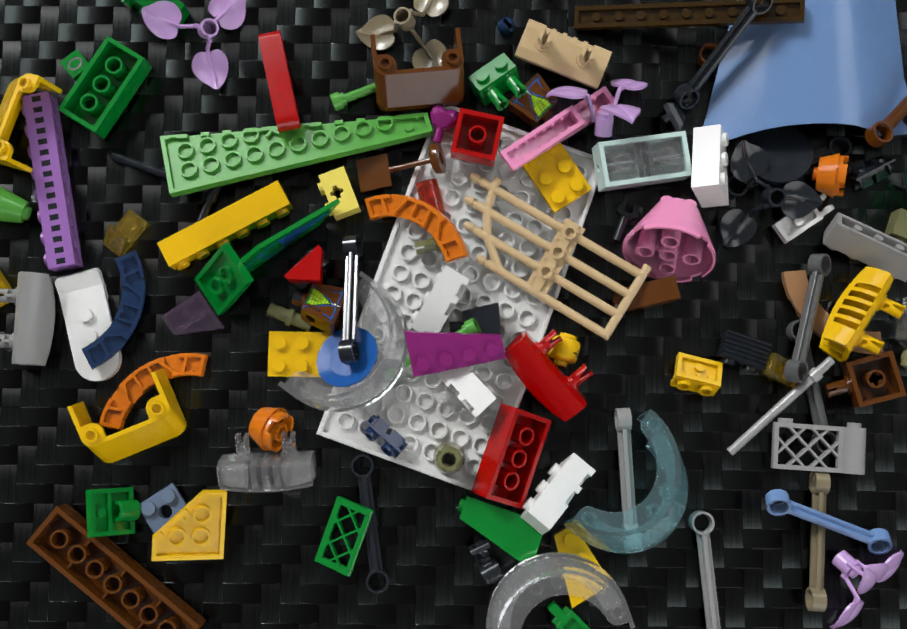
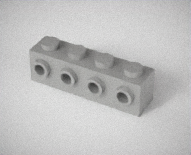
(867, 245)

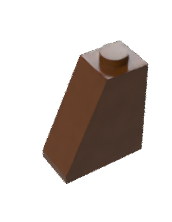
(652, 294)

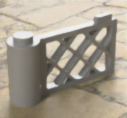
(849, 446)

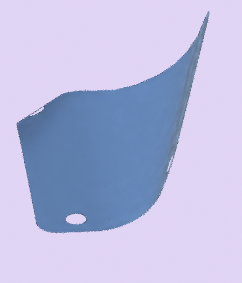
(828, 70)

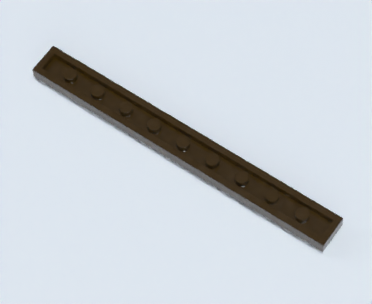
(682, 14)

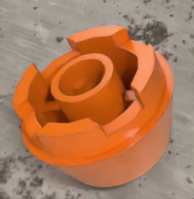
(831, 175)
(267, 427)

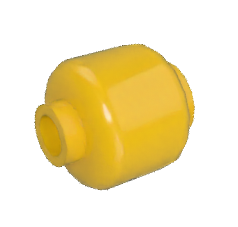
(565, 351)

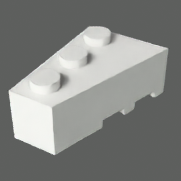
(440, 302)
(468, 388)
(556, 493)

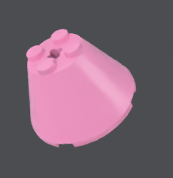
(671, 241)

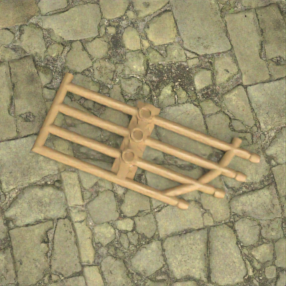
(555, 256)

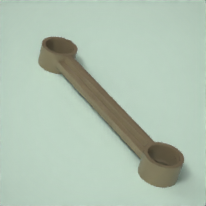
(815, 594)

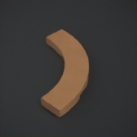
(796, 286)

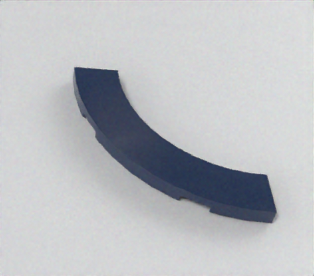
(127, 315)

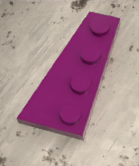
(440, 352)

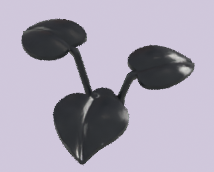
(795, 198)

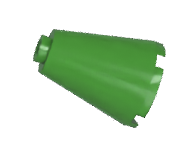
(13, 207)

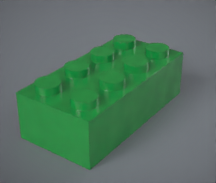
(105, 87)

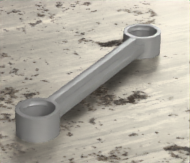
(623, 426)
(707, 570)

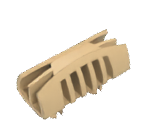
(562, 54)

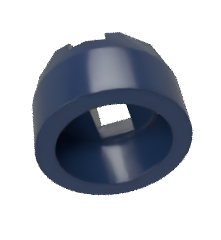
(503, 29)

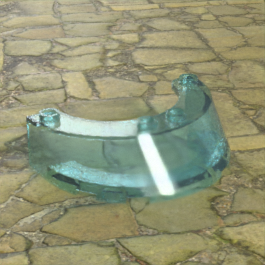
(656, 515)

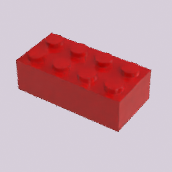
(511, 456)

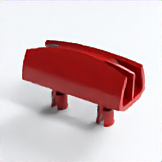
(544, 378)

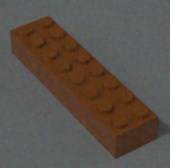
(110, 575)

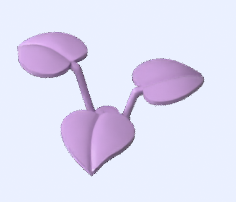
(209, 67)
(605, 118)
(870, 575)

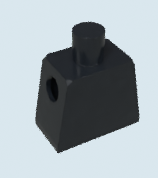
(486, 316)

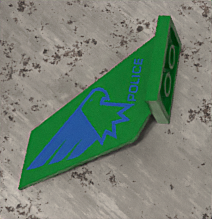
(229, 276)

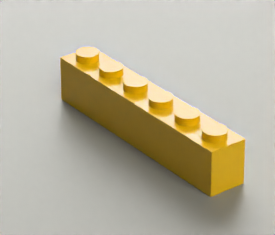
(225, 225)

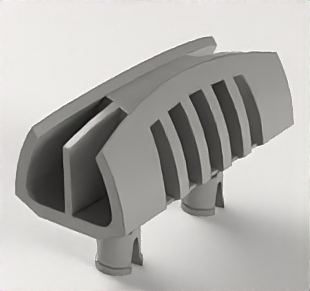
(33, 319)

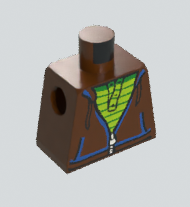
(534, 105)
(321, 306)

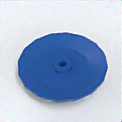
(346, 374)

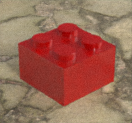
(477, 137)

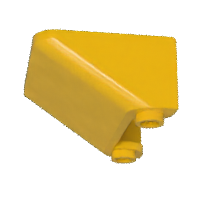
(10, 110)

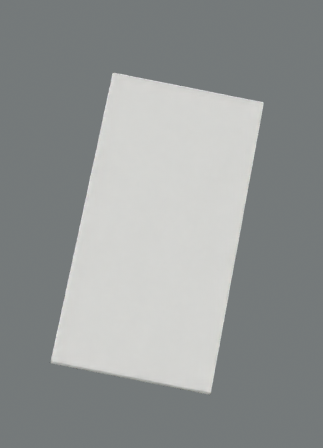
(423, 405)

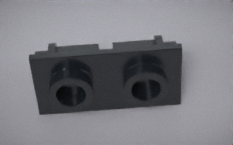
(879, 168)

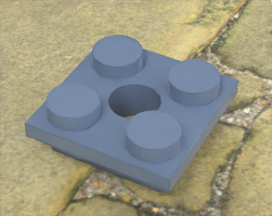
(152, 507)

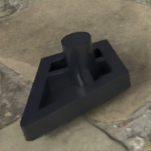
(675, 115)

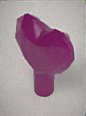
(442, 121)

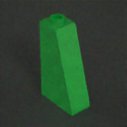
(501, 527)

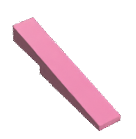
(554, 130)

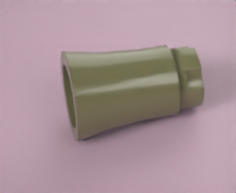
(452, 449)

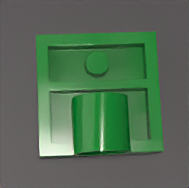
(111, 512)

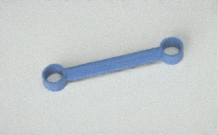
(827, 521)

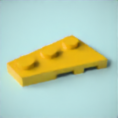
(569, 542)

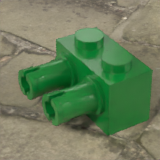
(496, 79)

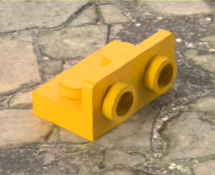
(697, 374)

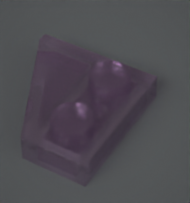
(192, 316)

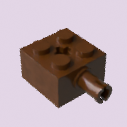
(856, 381)

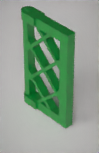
(326, 540)

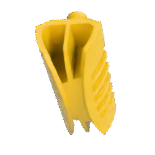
(854, 312)

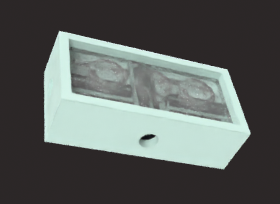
(641, 161)

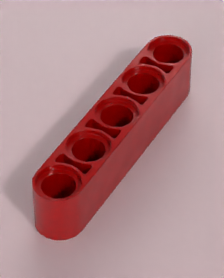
(279, 81)

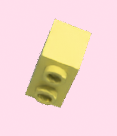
(334, 181)

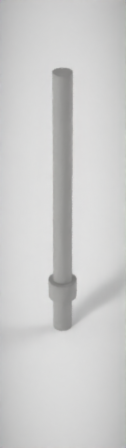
(814, 375)

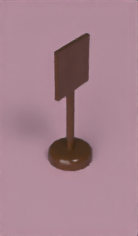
(375, 170)

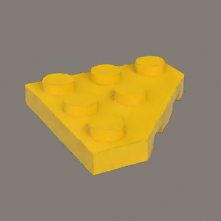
(194, 531)

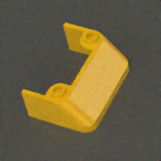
(164, 423)

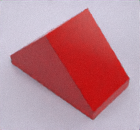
(308, 269)

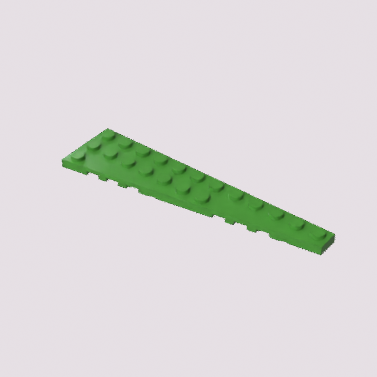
(232, 157)

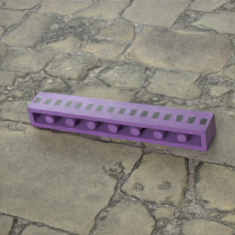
(52, 182)

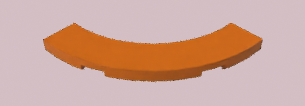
(425, 216)
(141, 381)

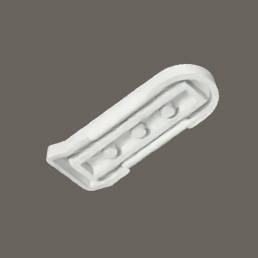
(86, 319)

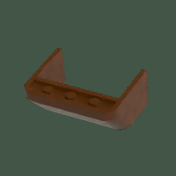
(419, 86)

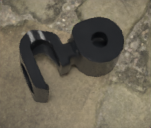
(489, 567)

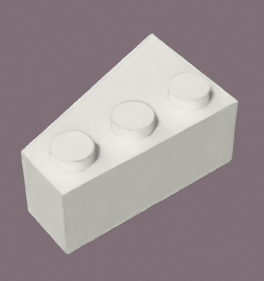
(710, 165)

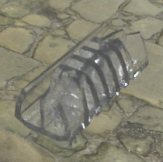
(266, 470)

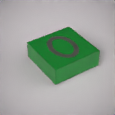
(74, 64)

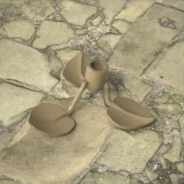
(385, 27)

